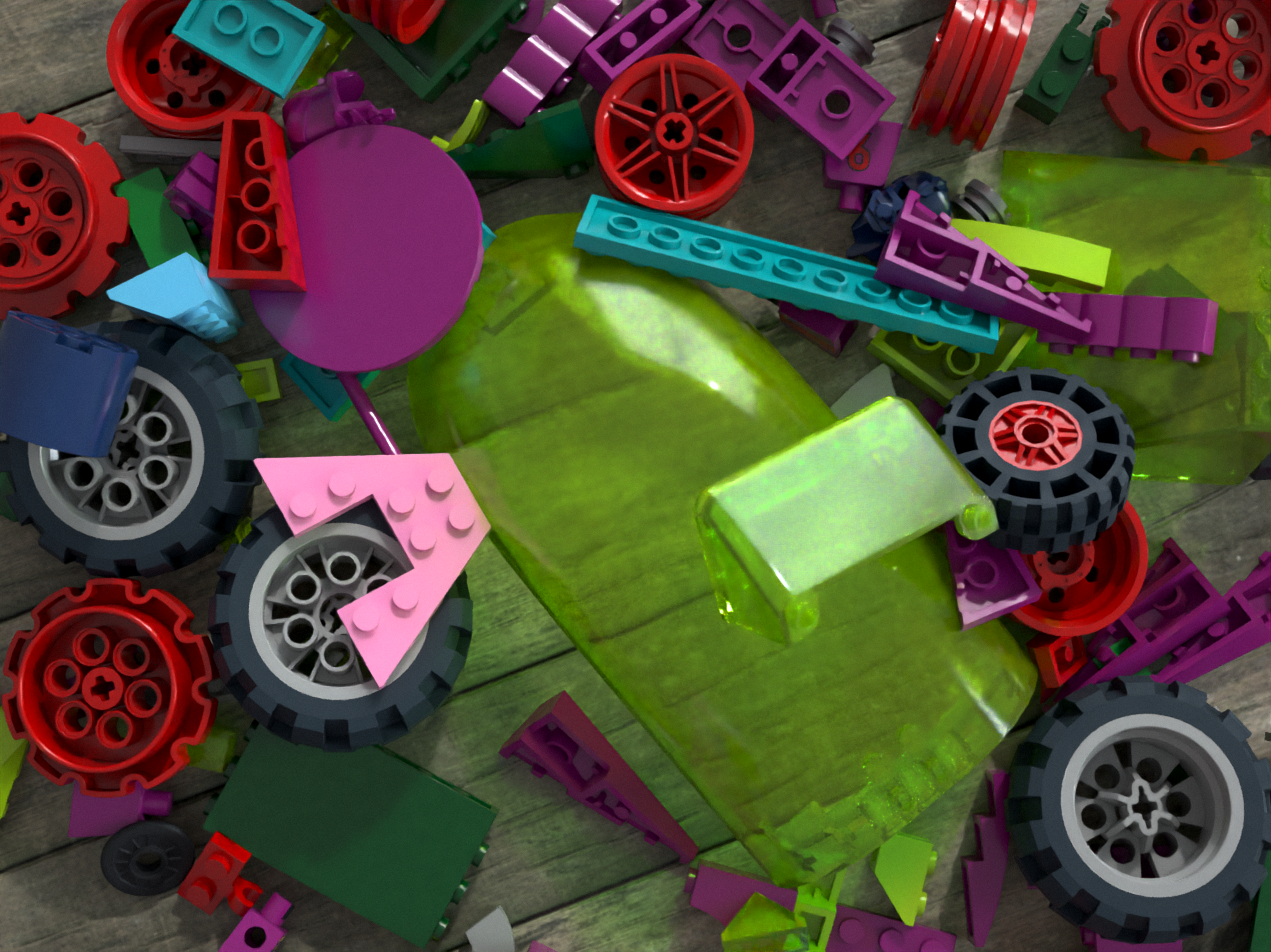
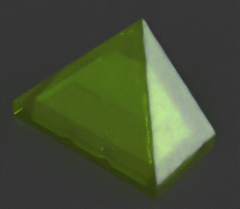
(328, 49)
(765, 928)

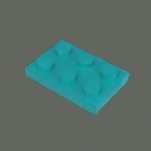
(253, 38)

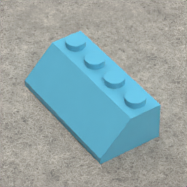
(182, 297)

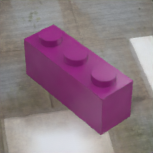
(637, 36)

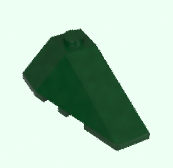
(547, 147)

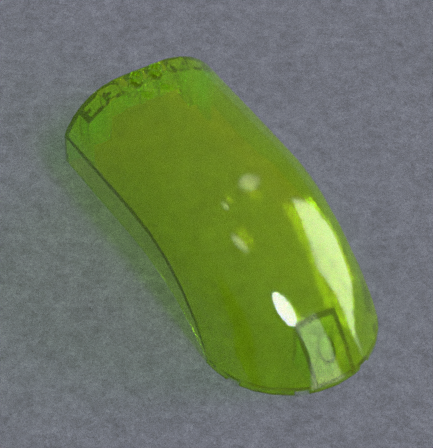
(586, 427)

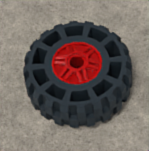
(1044, 454)

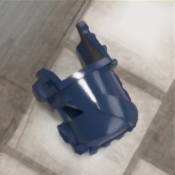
(877, 219)

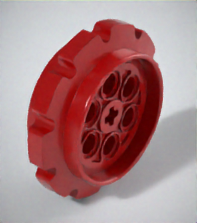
(1179, 121)
(87, 232)
(46, 706)

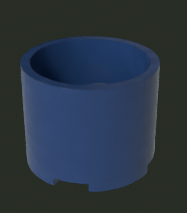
(62, 384)

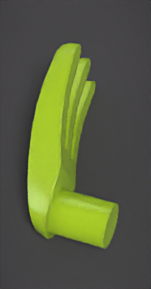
(469, 129)

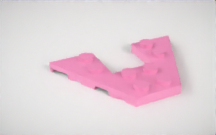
(428, 514)

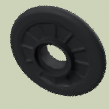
(153, 836)

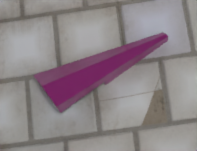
(1167, 612)
(1230, 636)
(574, 752)

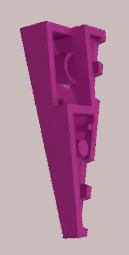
(941, 262)

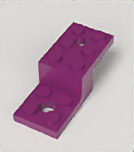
(791, 73)

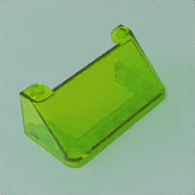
(828, 511)

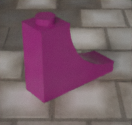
(726, 890)

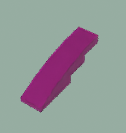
(985, 871)

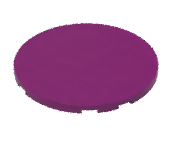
(383, 249)

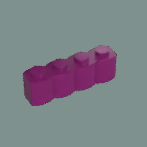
(548, 58)
(1138, 325)

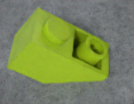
(901, 872)

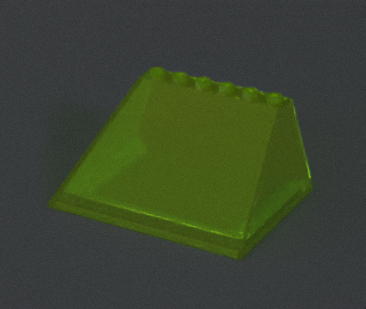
(1170, 234)

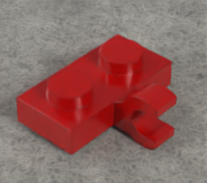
(218, 876)

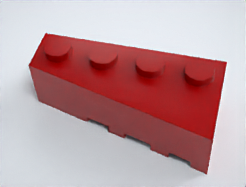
(254, 209)

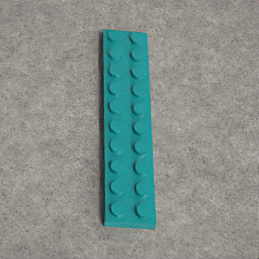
(776, 271)

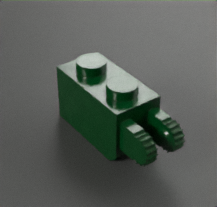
(1060, 69)

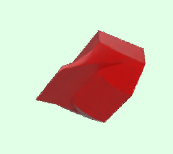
(1056, 660)

